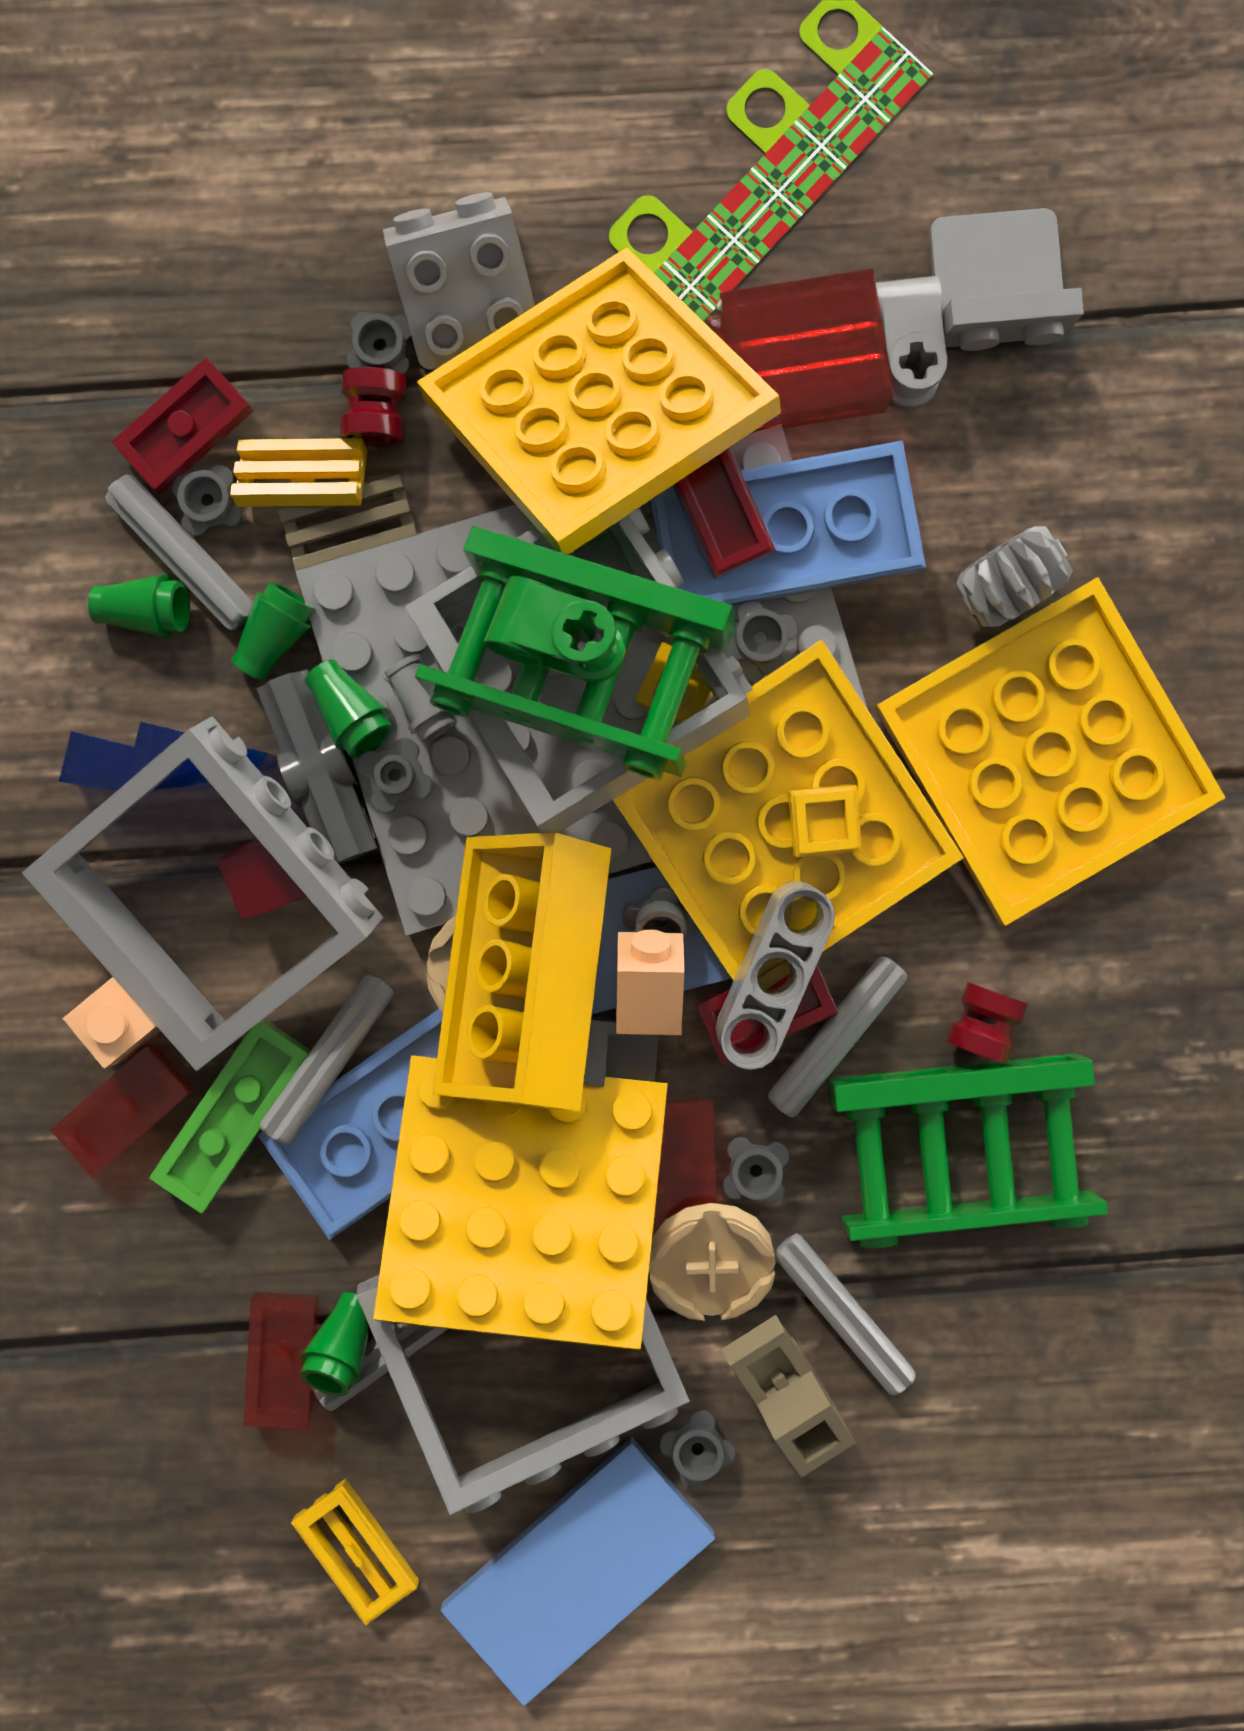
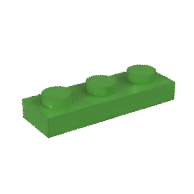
(229, 1116)

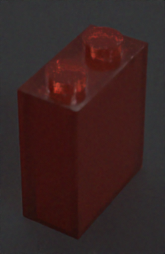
(812, 344)

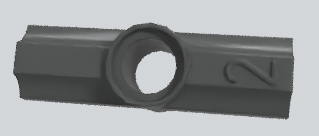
(316, 771)

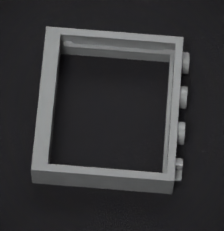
(452, 603)
(131, 951)
(543, 1456)

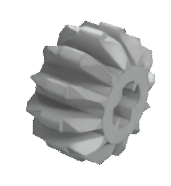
(1014, 576)

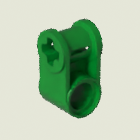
(546, 625)

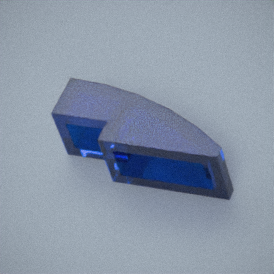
(111, 764)

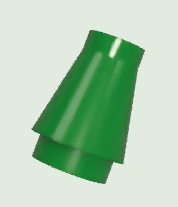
(144, 605)
(272, 628)
(349, 711)
(338, 1349)

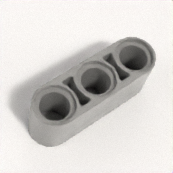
(775, 1006)

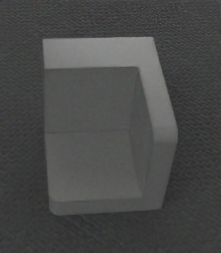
(618, 1054)

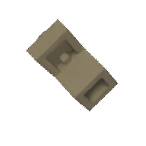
(789, 1396)

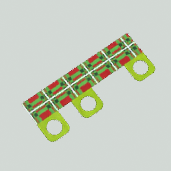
(798, 164)

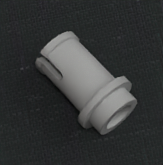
(425, 717)

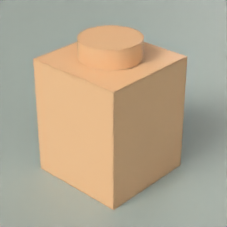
(650, 983)
(111, 1024)

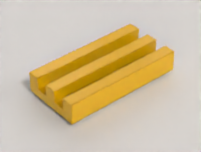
(301, 463)
(376, 1538)

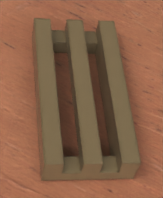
(372, 491)

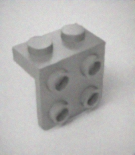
(458, 275)
(1002, 279)

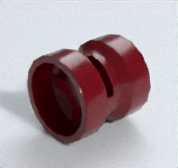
(373, 406)
(980, 1036)

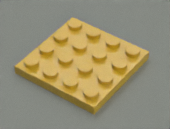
(598, 400)
(1049, 752)
(727, 824)
(524, 1214)

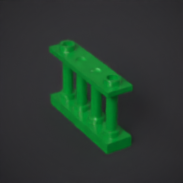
(633, 602)
(991, 1089)

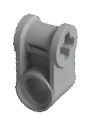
(915, 335)

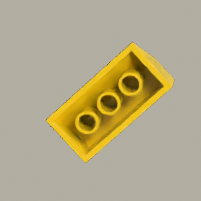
(523, 970)

